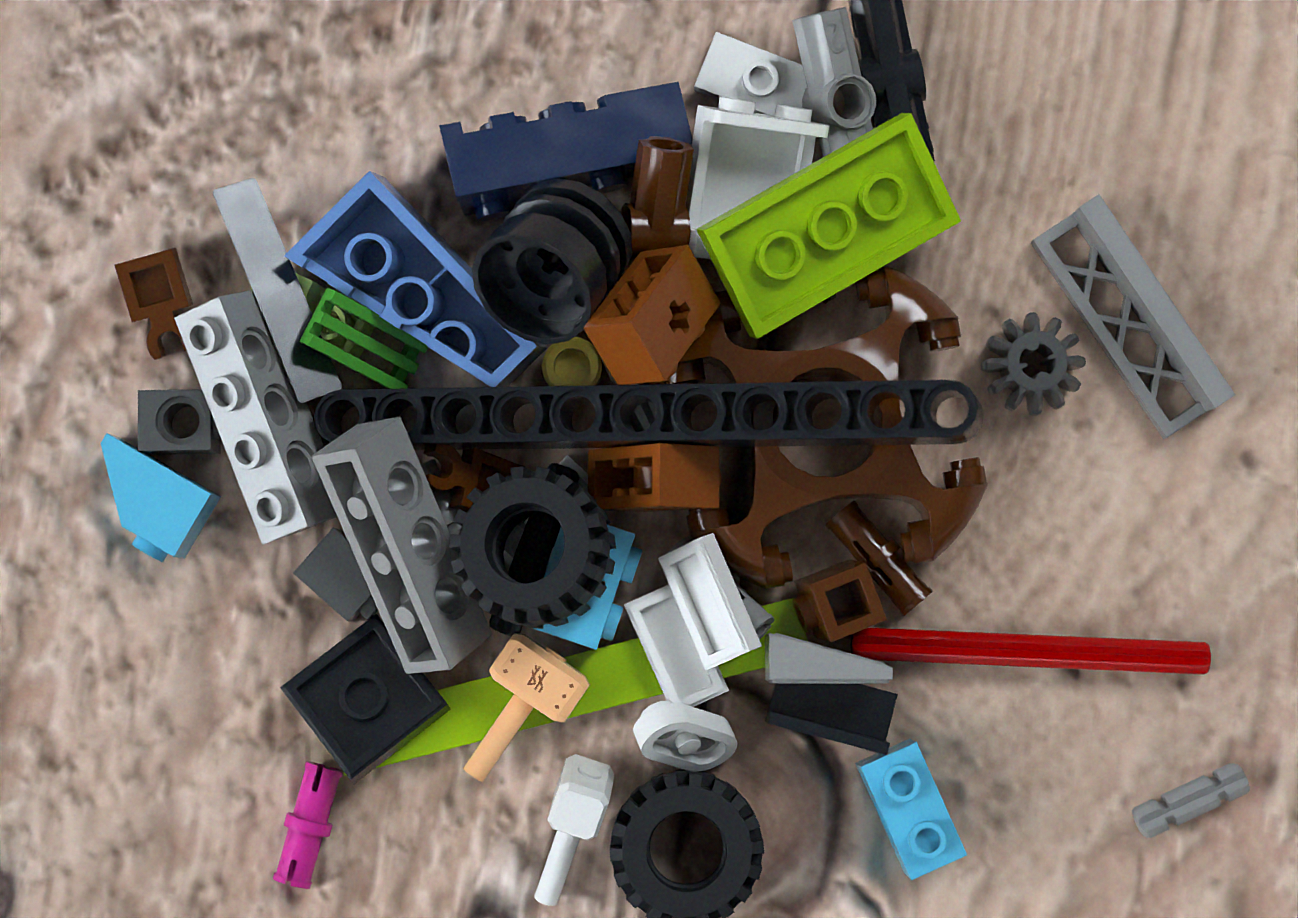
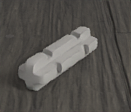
(1191, 800)

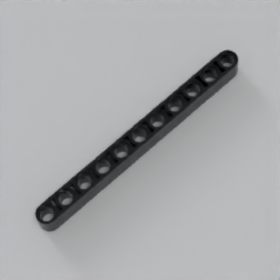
(672, 423)

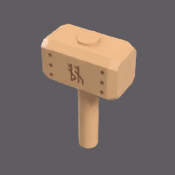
(538, 681)

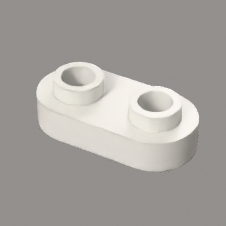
(684, 736)

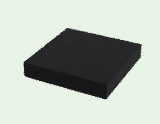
(364, 700)

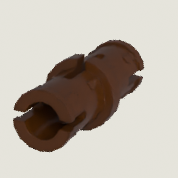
(881, 557)

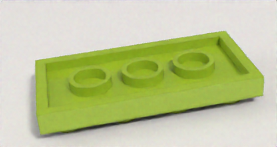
(829, 225)

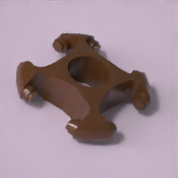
(887, 471)

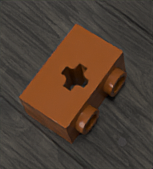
(652, 316)
(655, 477)

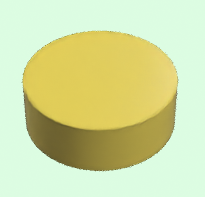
(572, 364)

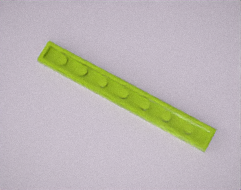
(615, 675)

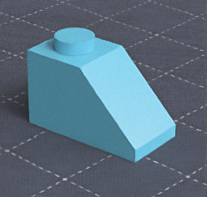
(155, 500)

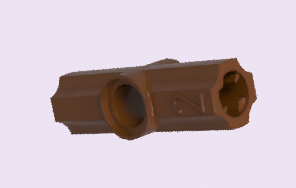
(659, 195)

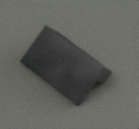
(835, 712)

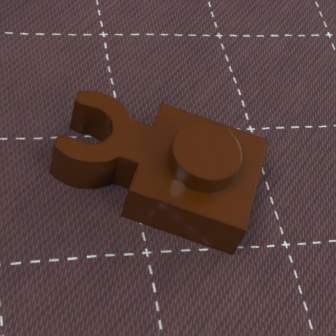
(155, 290)
(464, 472)

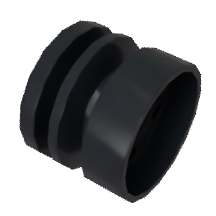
(552, 261)

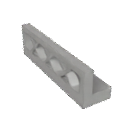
(1151, 305)

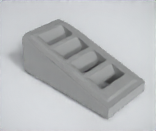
(803, 662)

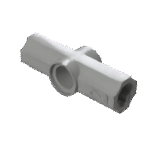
(830, 65)

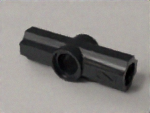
(890, 62)

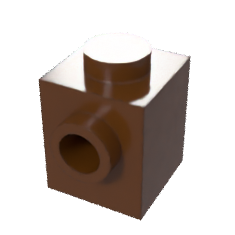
(838, 601)

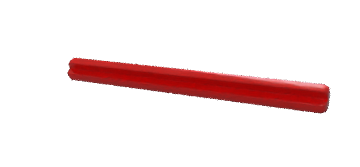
(1032, 650)

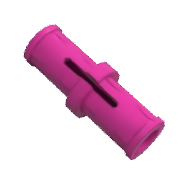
(307, 825)

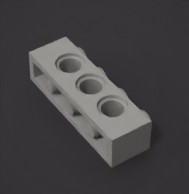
(257, 415)
(401, 545)

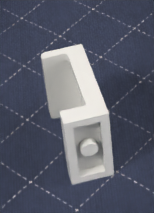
(742, 156)

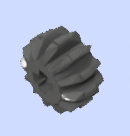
(1042, 384)

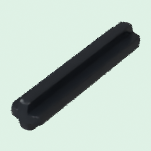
(533, 551)

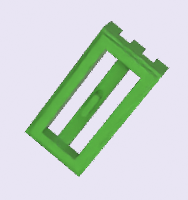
(403, 363)

